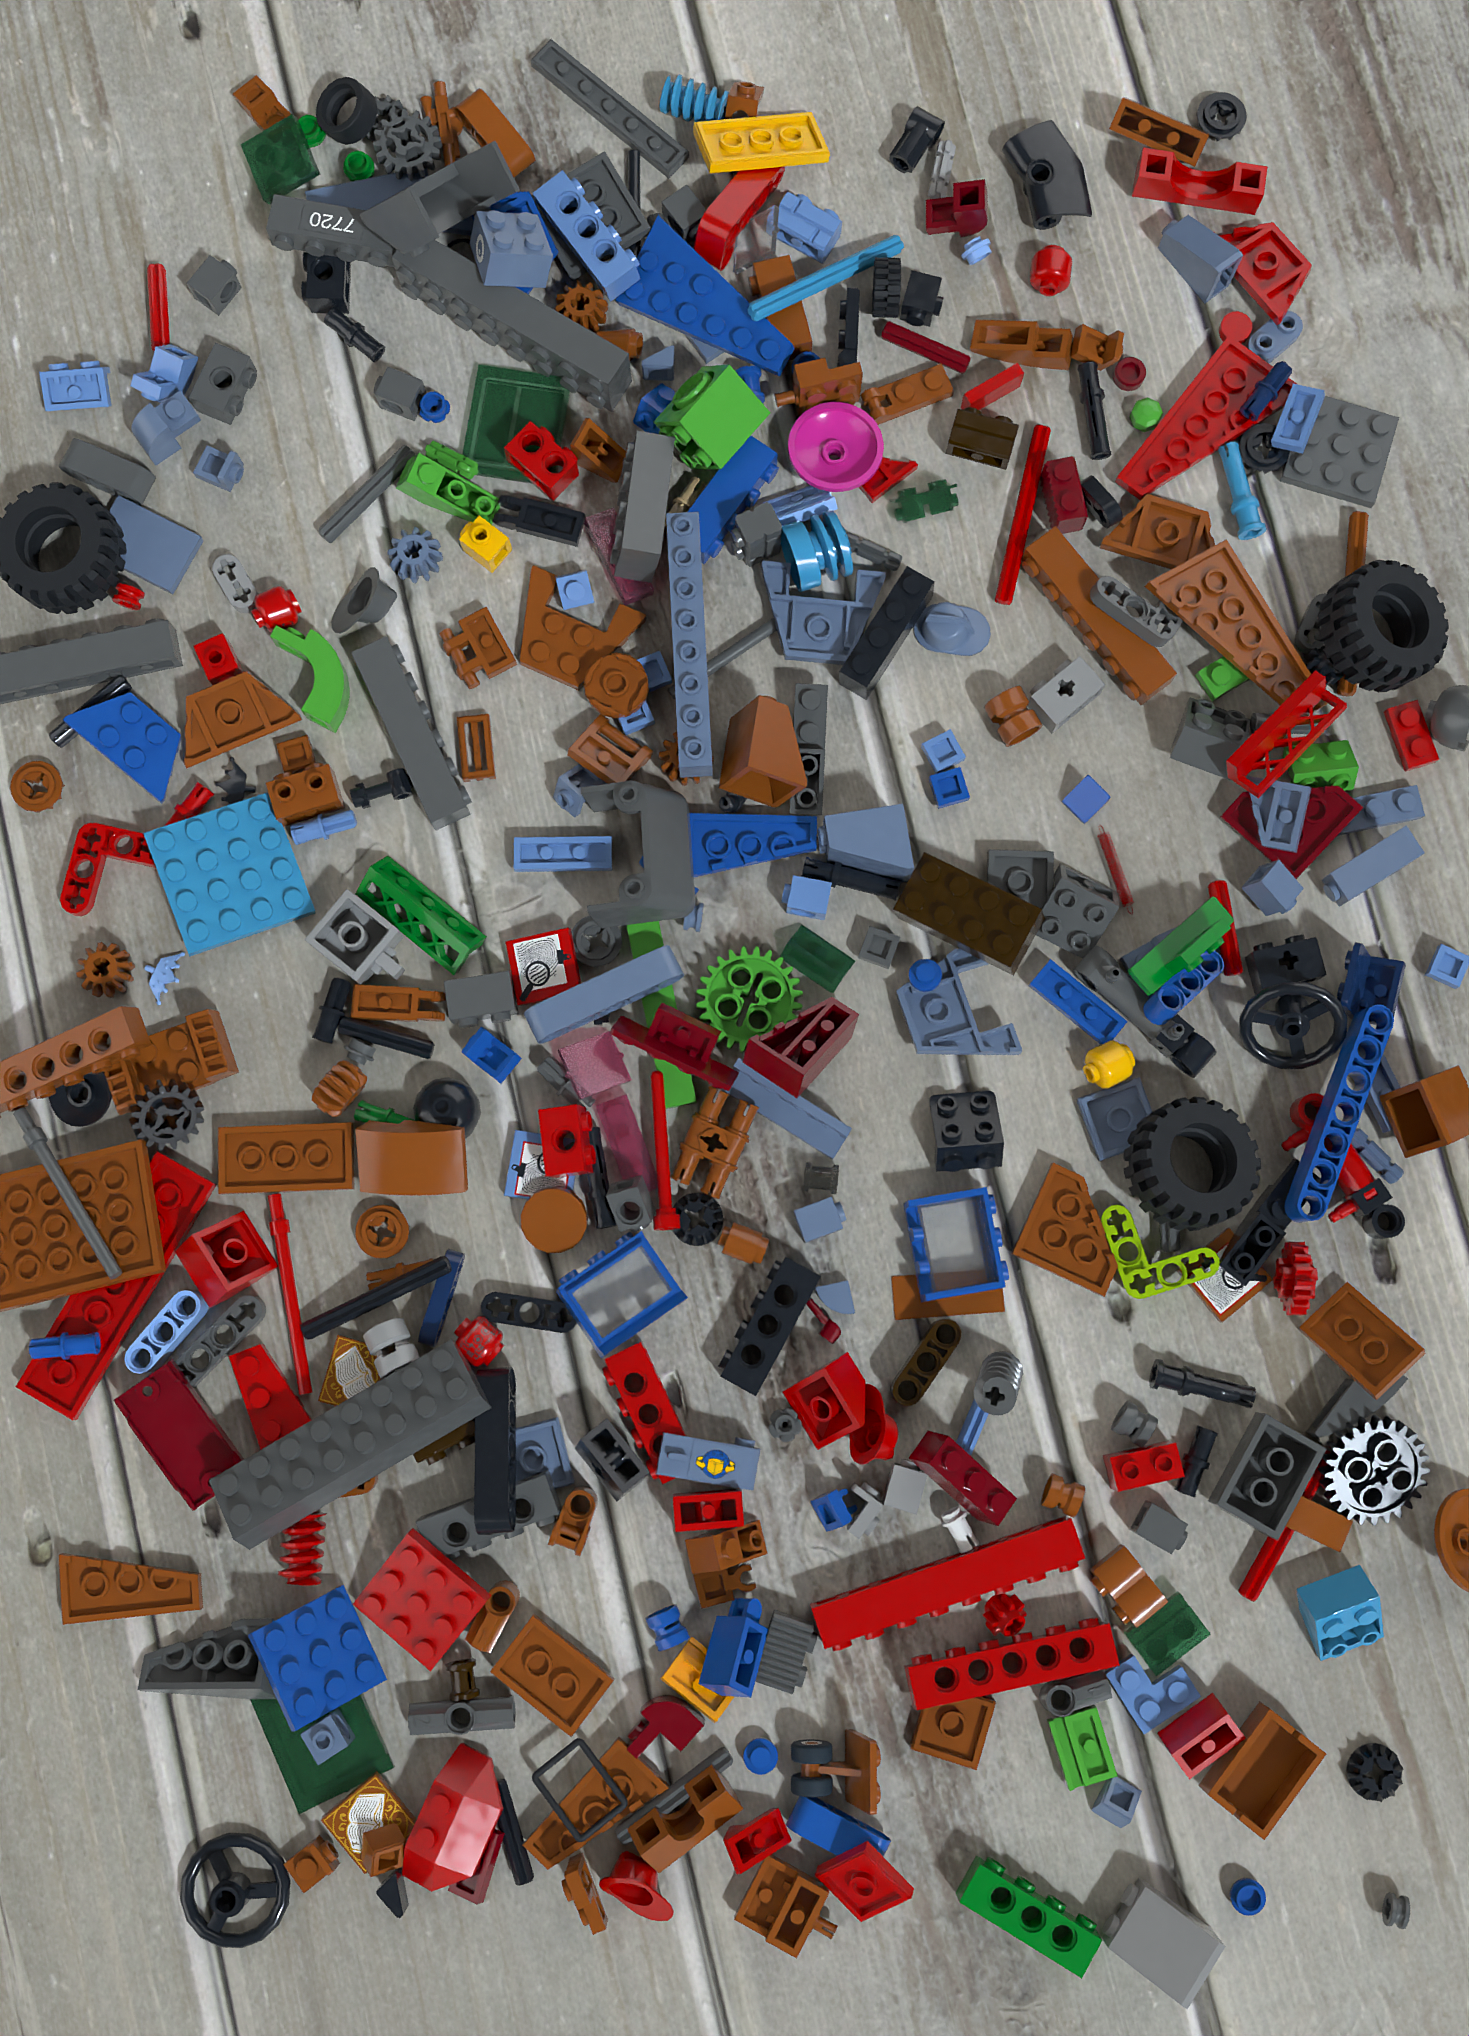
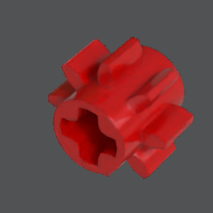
(1004, 1615)

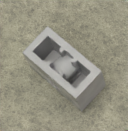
(1082, 687)

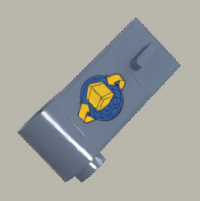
(709, 1460)

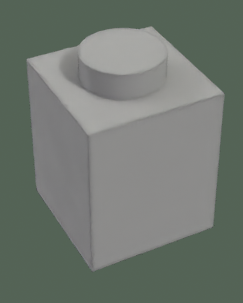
(904, 1486)

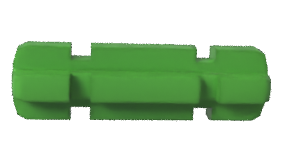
(452, 460)

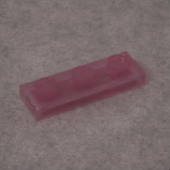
(601, 528)
(627, 1140)

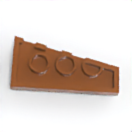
(116, 1589)
(593, 1800)

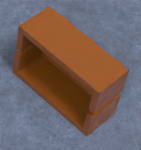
(1262, 1771)

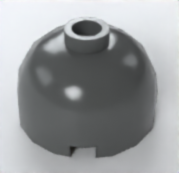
(1450, 717)

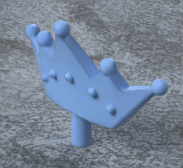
(163, 975)

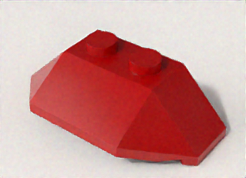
(454, 1821)

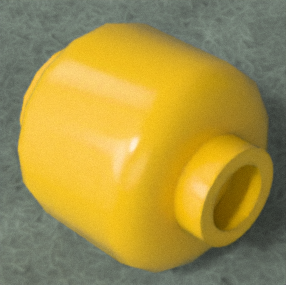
(1109, 1064)

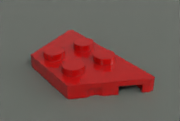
(1270, 267)

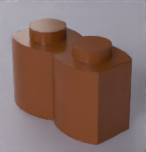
(1128, 1586)

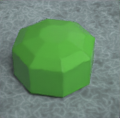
(1146, 414)

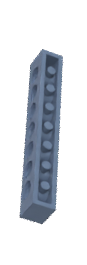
(689, 645)

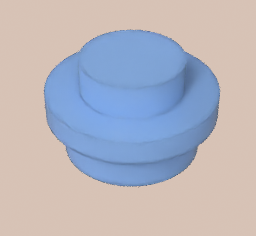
(976, 250)

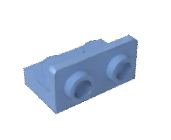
(75, 387)

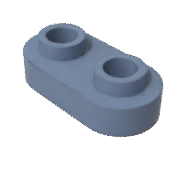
(1276, 337)

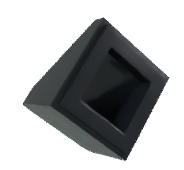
(393, 1893)

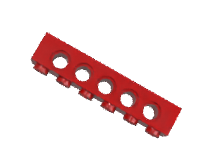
(1098, 1655)

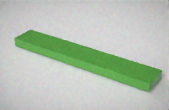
(677, 1084)

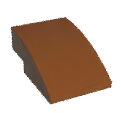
(411, 1158)

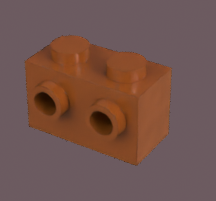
(305, 794)

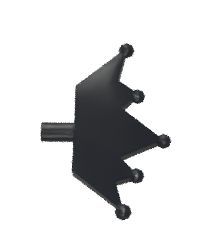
(235, 785)

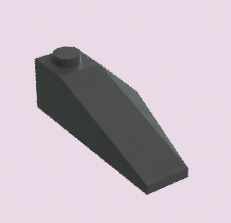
(212, 1665)

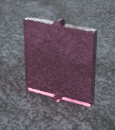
(594, 1065)

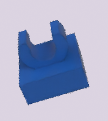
(832, 1509)

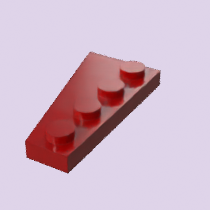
(267, 1395)

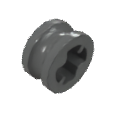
(1396, 1910)

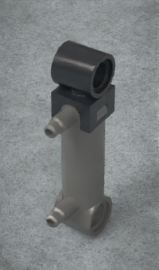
(1174, 1039)

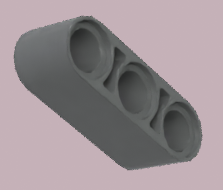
(107, 471)

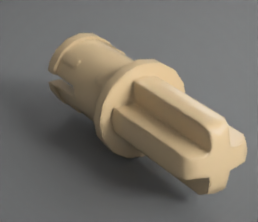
(687, 498)

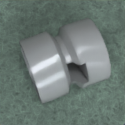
(389, 1338)

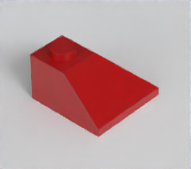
(830, 1401)

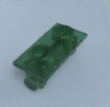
(937, 497)

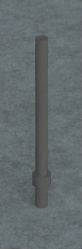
(36, 1140)

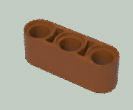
(488, 124)

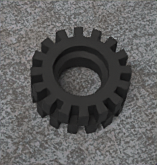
(886, 287)

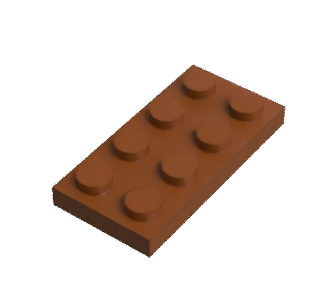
(286, 1158)

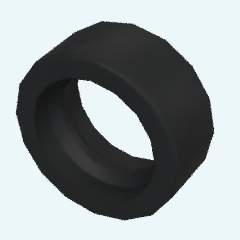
(332, 100)

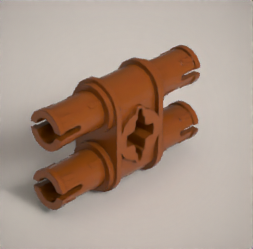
(722, 1159)

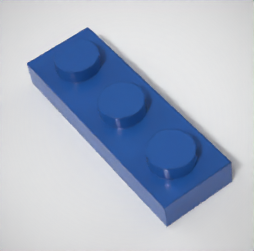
(1077, 1003)

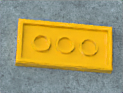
(760, 142)

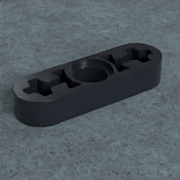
(503, 1317)

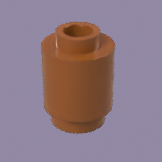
(743, 1243)

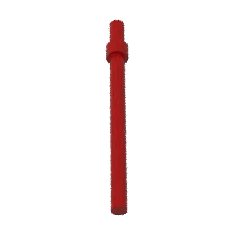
(279, 1228)

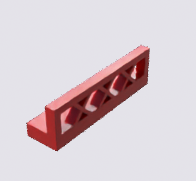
(1276, 727)

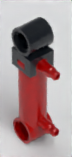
(1362, 1192)

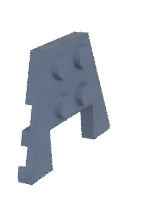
(819, 627)
(943, 1020)

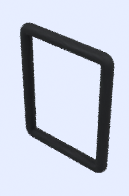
(535, 1778)

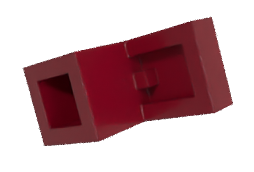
(962, 213)
(667, 1716)

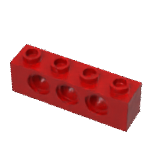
(637, 1360)

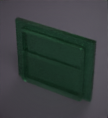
(502, 407)
(315, 1783)

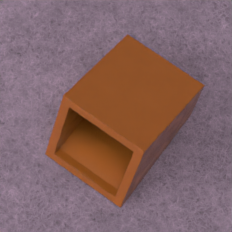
(762, 754)
(1429, 1111)

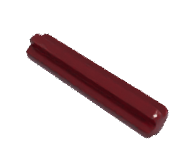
(925, 347)

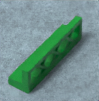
(421, 908)

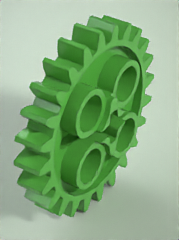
(721, 989)

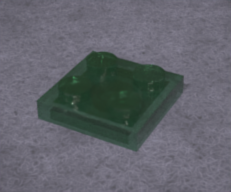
(280, 158)

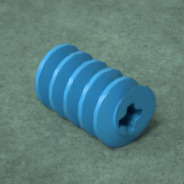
(692, 102)

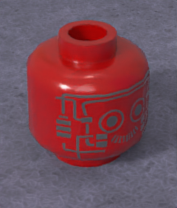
(479, 1340)

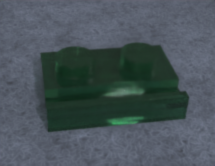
(1167, 1634)

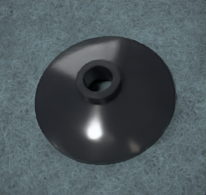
(77, 1111)

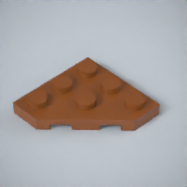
(1066, 1233)

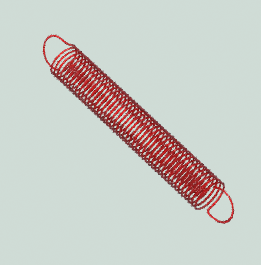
(1115, 875)

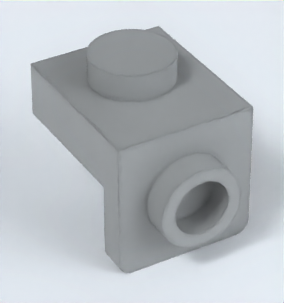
(865, 1518)

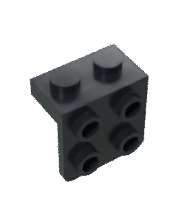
(966, 1131)

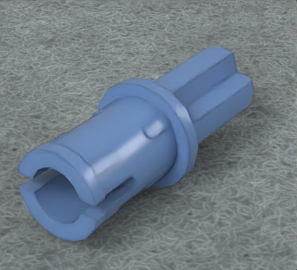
(322, 826)

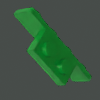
(1183, 946)

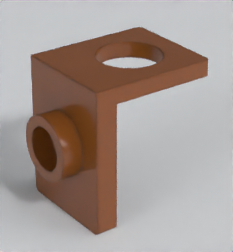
(744, 97)

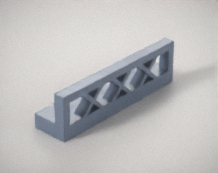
(790, 1113)

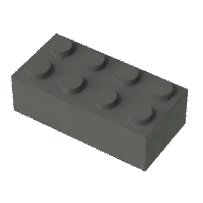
(642, 506)

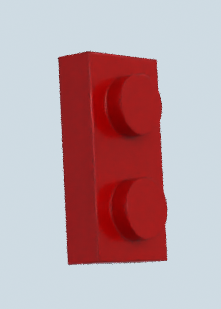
(1411, 735)

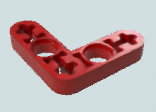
(104, 849)

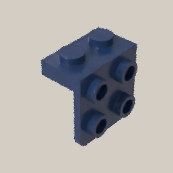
(1370, 982)

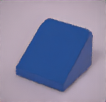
(1086, 799)

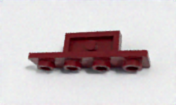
(680, 1042)

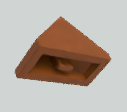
(598, 451)

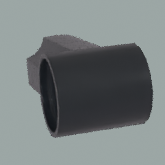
(919, 133)

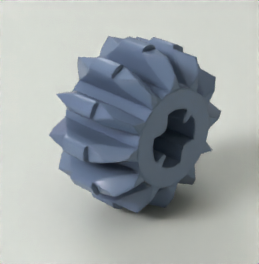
(409, 544)

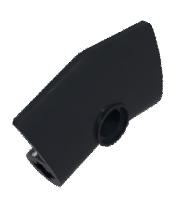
(1046, 154)

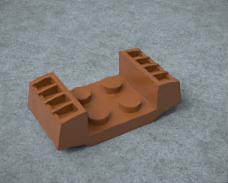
(188, 1052)

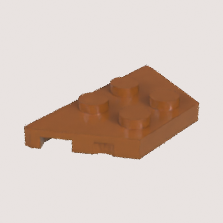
(1161, 533)
(232, 716)

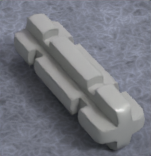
(941, 169)

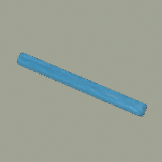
(824, 278)

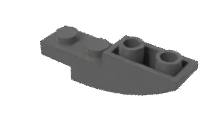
(810, 732)

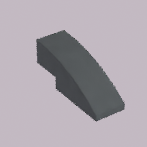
(1348, 1405)

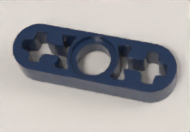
(441, 1301)

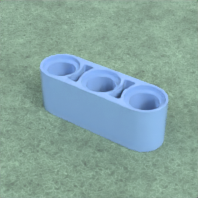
(151, 1337)

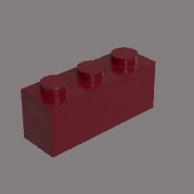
(963, 1478)

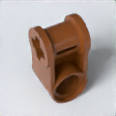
(573, 1525)

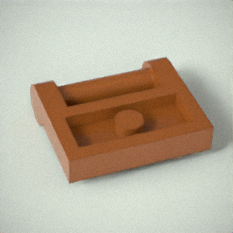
(603, 757)

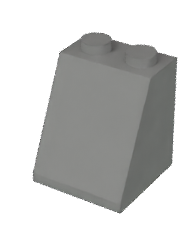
(1162, 1941)

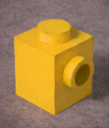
(484, 543)

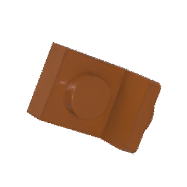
(313, 1863)

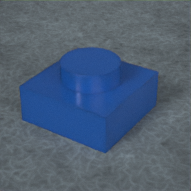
(949, 788)

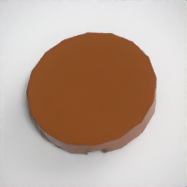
(616, 685)
(554, 1219)

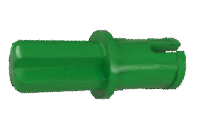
(376, 1113)

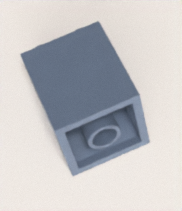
(869, 841)

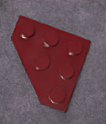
(1326, 816)

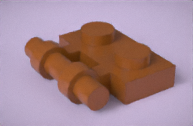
(487, 643)

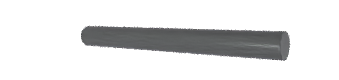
(736, 649)

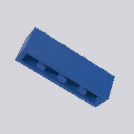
(731, 492)

